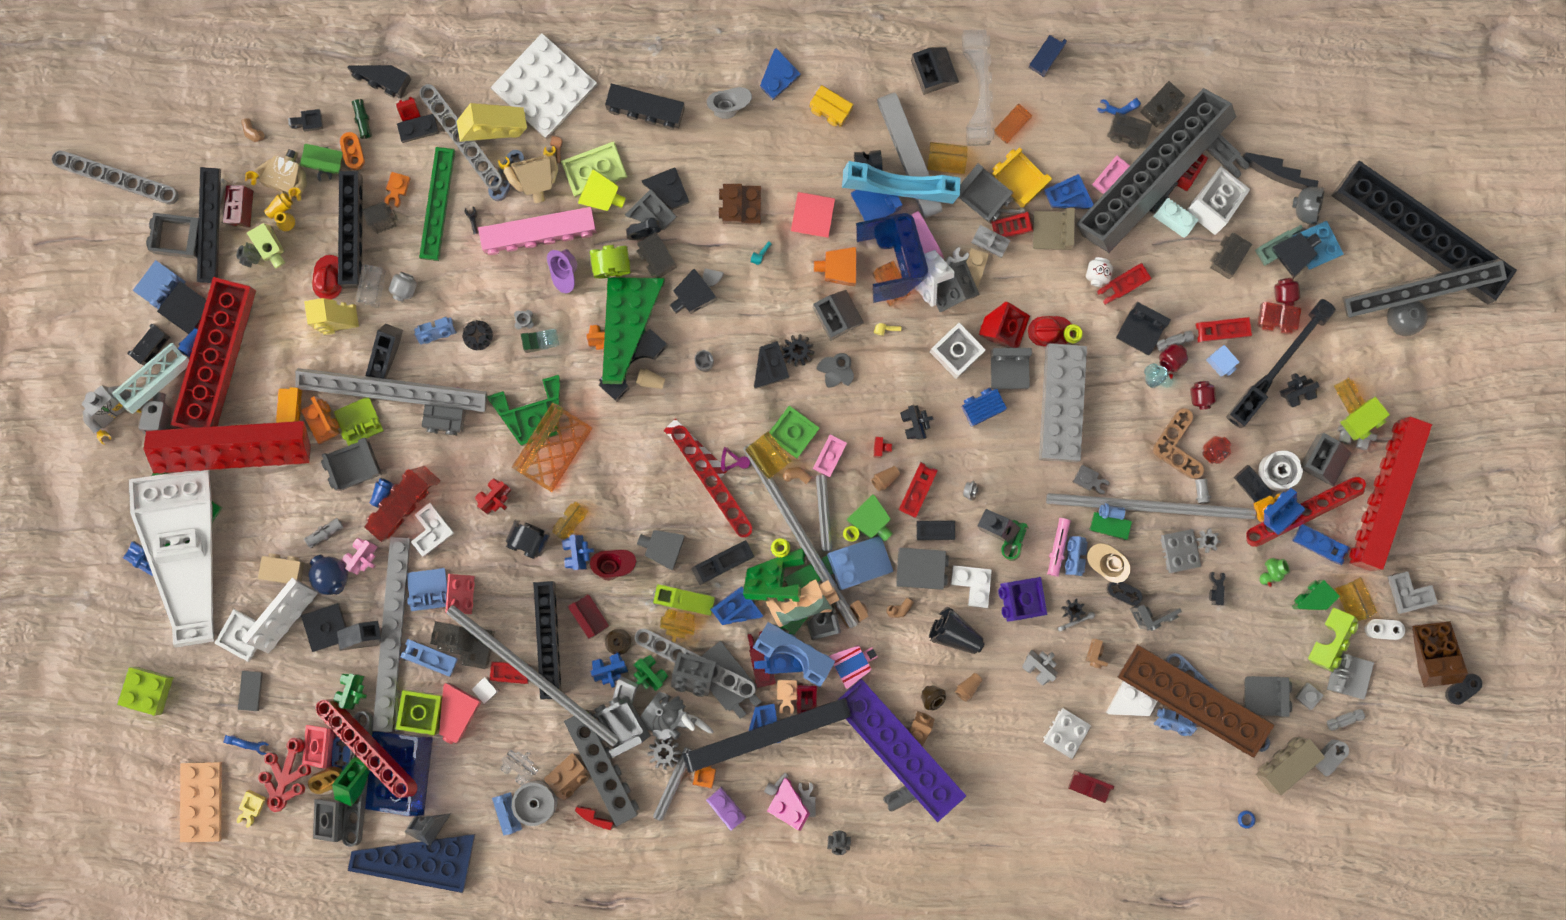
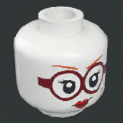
(1099, 272)

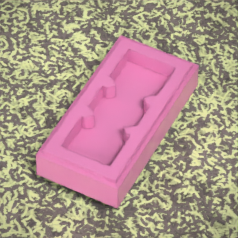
(1110, 174)

